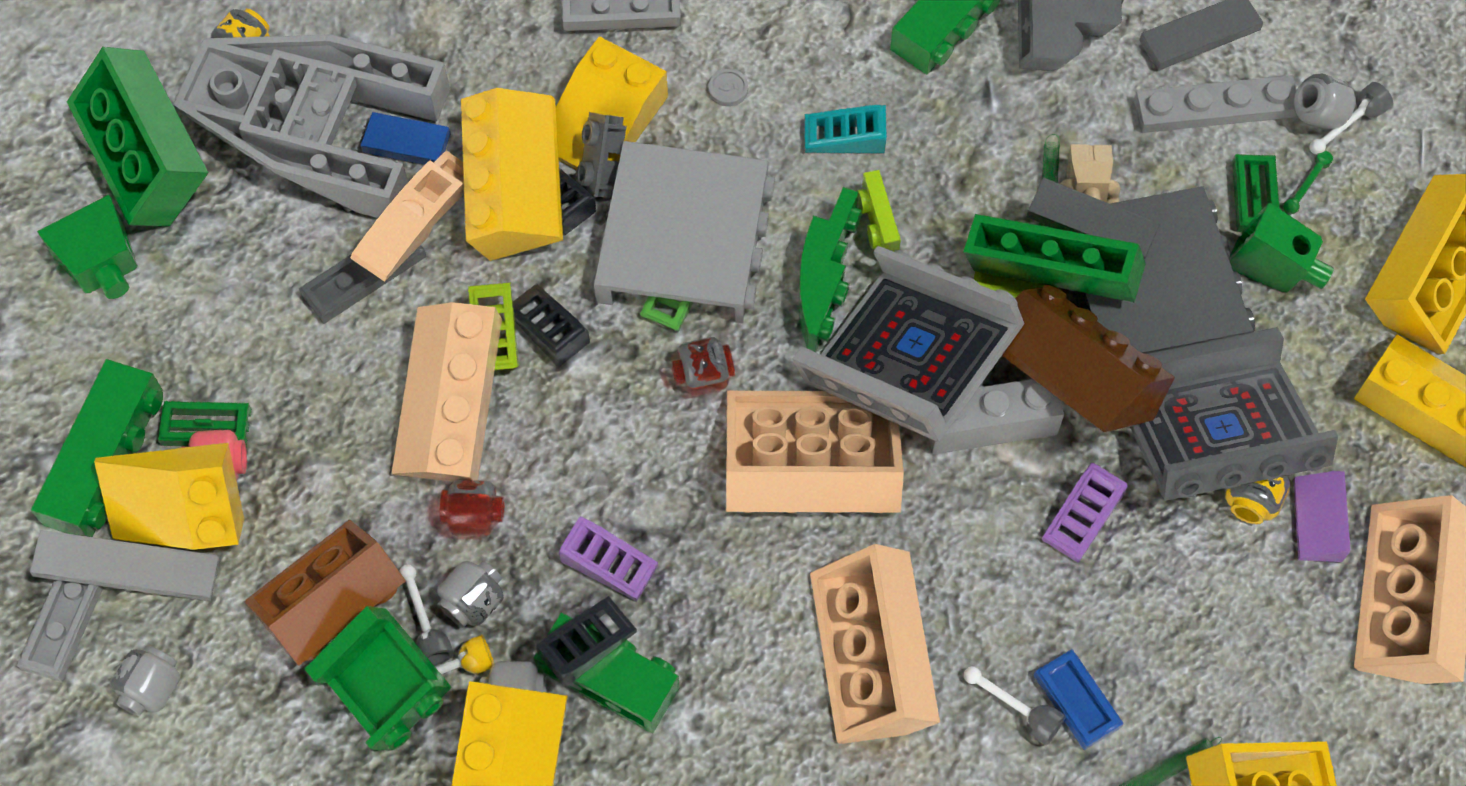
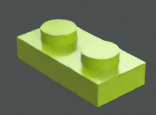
(875, 203)

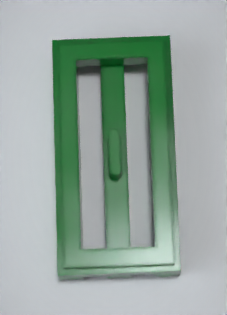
(1239, 181)
(182, 439)

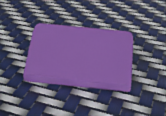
(1322, 517)

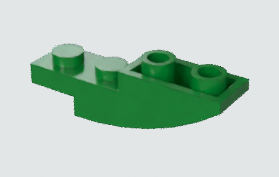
(823, 269)

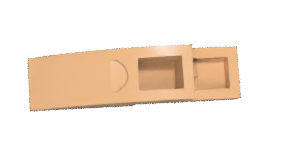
(411, 216)

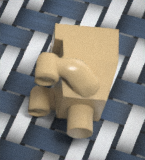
(1090, 172)

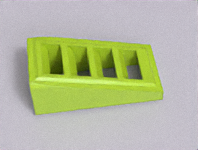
(500, 289)

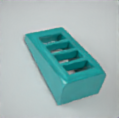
(858, 117)

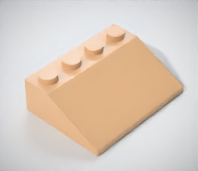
(810, 455)

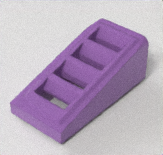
(1108, 486)
(600, 537)

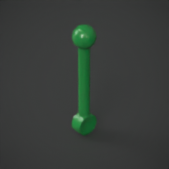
(1322, 160)

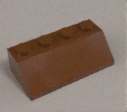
(1086, 362)

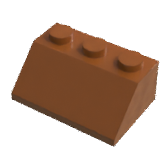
(325, 591)

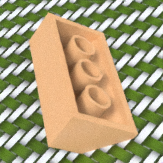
(447, 392)
(1414, 592)
(874, 645)

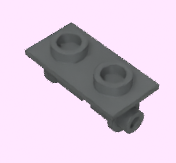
(600, 137)

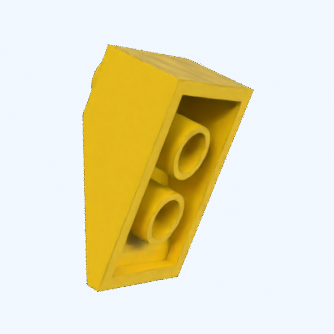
(608, 84)
(173, 497)
(1263, 765)

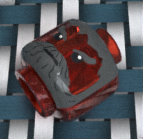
(703, 366)
(471, 508)

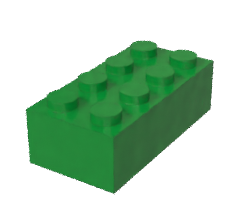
(136, 137)

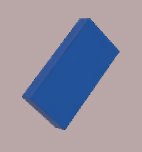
(404, 139)
(1079, 698)

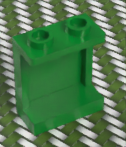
(380, 677)

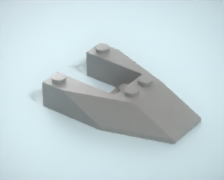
(287, 100)

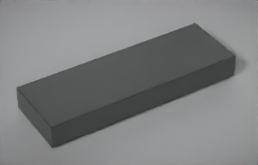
(1200, 32)
(1080, 213)
(346, 285)

